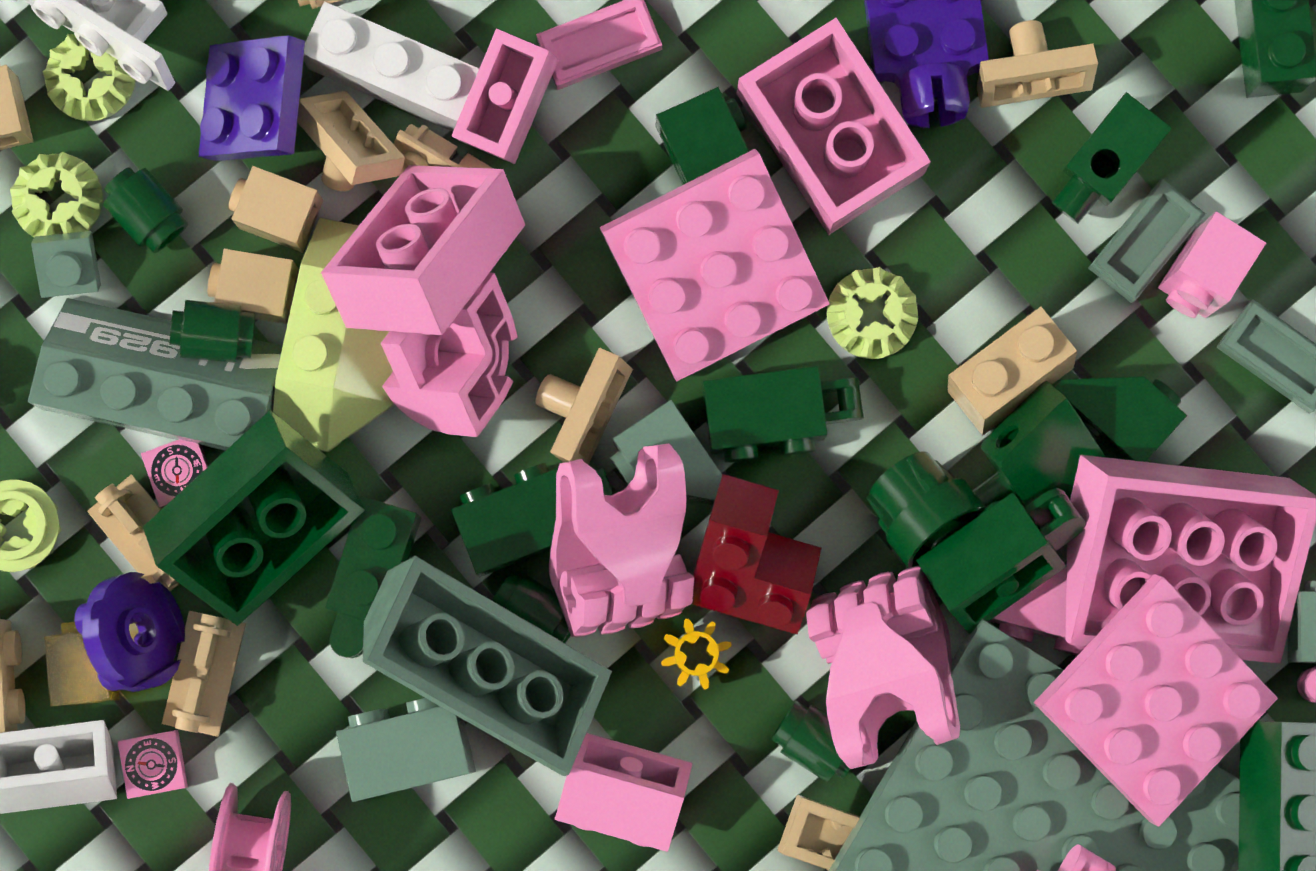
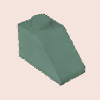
(669, 427)

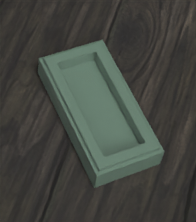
(1146, 240)
(1273, 353)

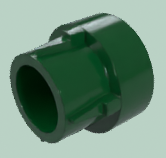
(921, 505)

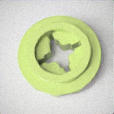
(68, 93)
(77, 180)
(877, 339)
(41, 521)

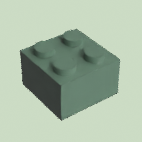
(404, 750)

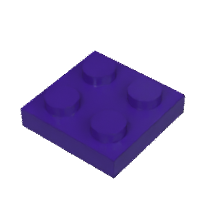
(251, 98)

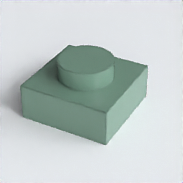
(66, 264)

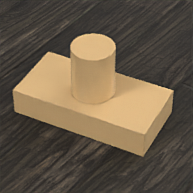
(1035, 70)
(349, 139)
(584, 407)
(816, 832)

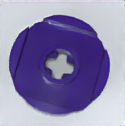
(107, 638)

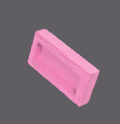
(600, 41)

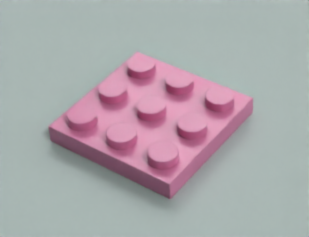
(715, 265)
(1156, 700)

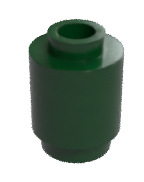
(144, 209)
(212, 331)
(534, 604)
(809, 741)

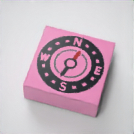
(173, 468)
(152, 764)

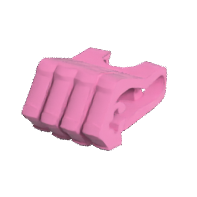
(617, 551)
(886, 658)

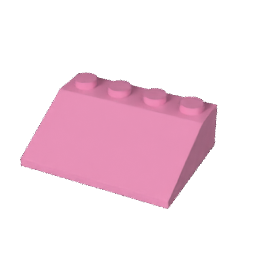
(1215, 535)

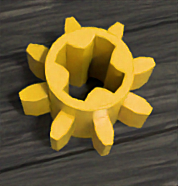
(712, 650)

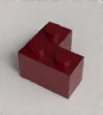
(747, 568)

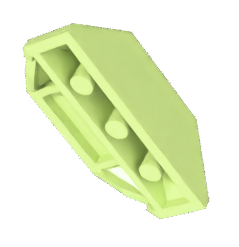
(327, 372)

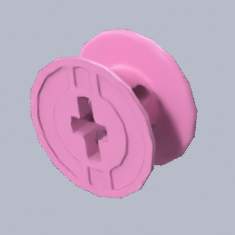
(247, 840)

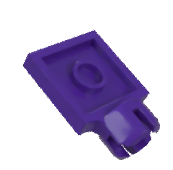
(927, 53)

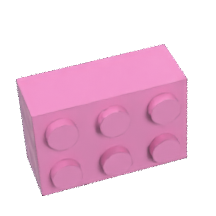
(832, 126)
(424, 249)

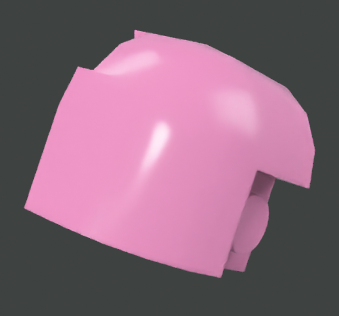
(455, 377)

